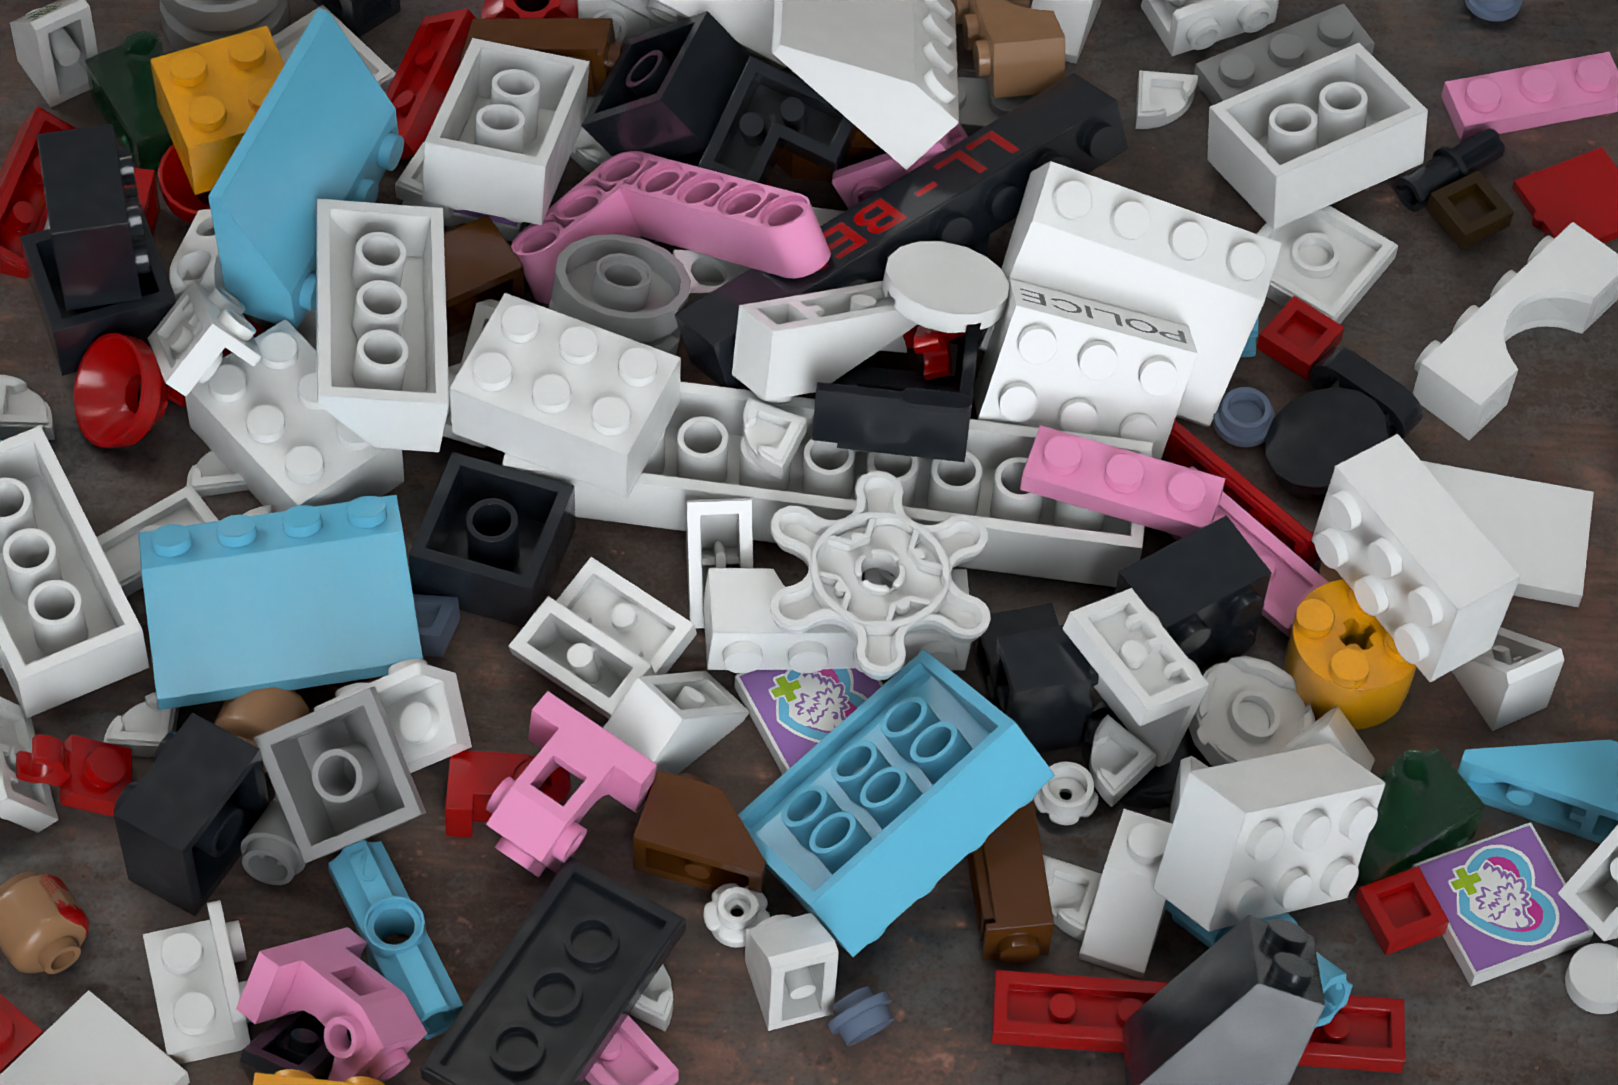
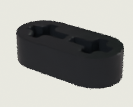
(1349, 370)

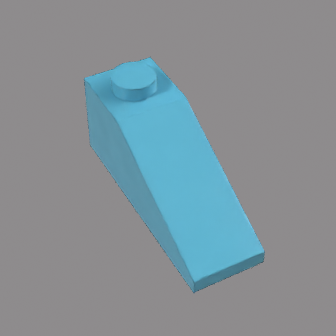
(1552, 784)

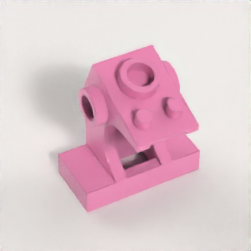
(537, 828)
(343, 994)

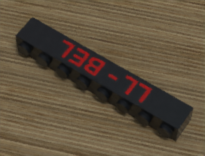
(946, 199)

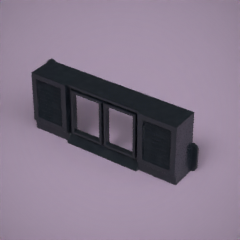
(899, 408)

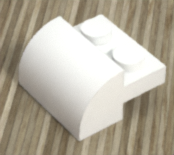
(602, 637)

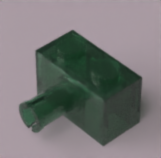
(126, 96)
(1420, 815)

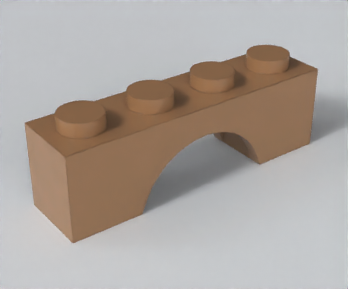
(1012, 45)

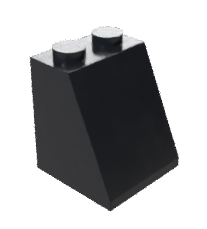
(1231, 1013)

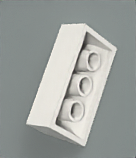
(382, 321)

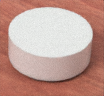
(1593, 978)

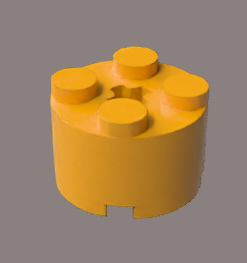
(1345, 658)

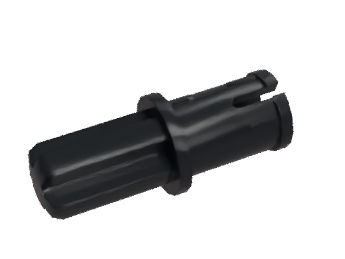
(1449, 166)

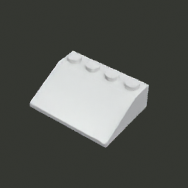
(878, 64)
(1147, 259)

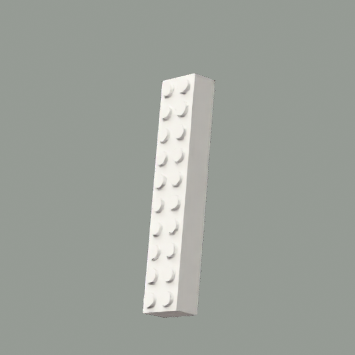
(707, 459)

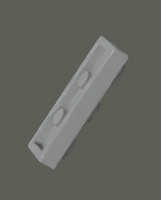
(1280, 53)

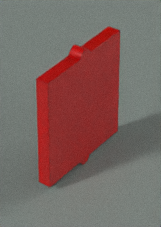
(1574, 191)

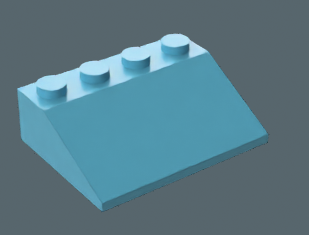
(314, 138)
(278, 600)
(893, 800)

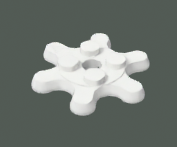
(886, 539)

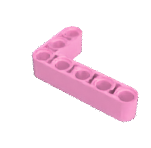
(680, 207)

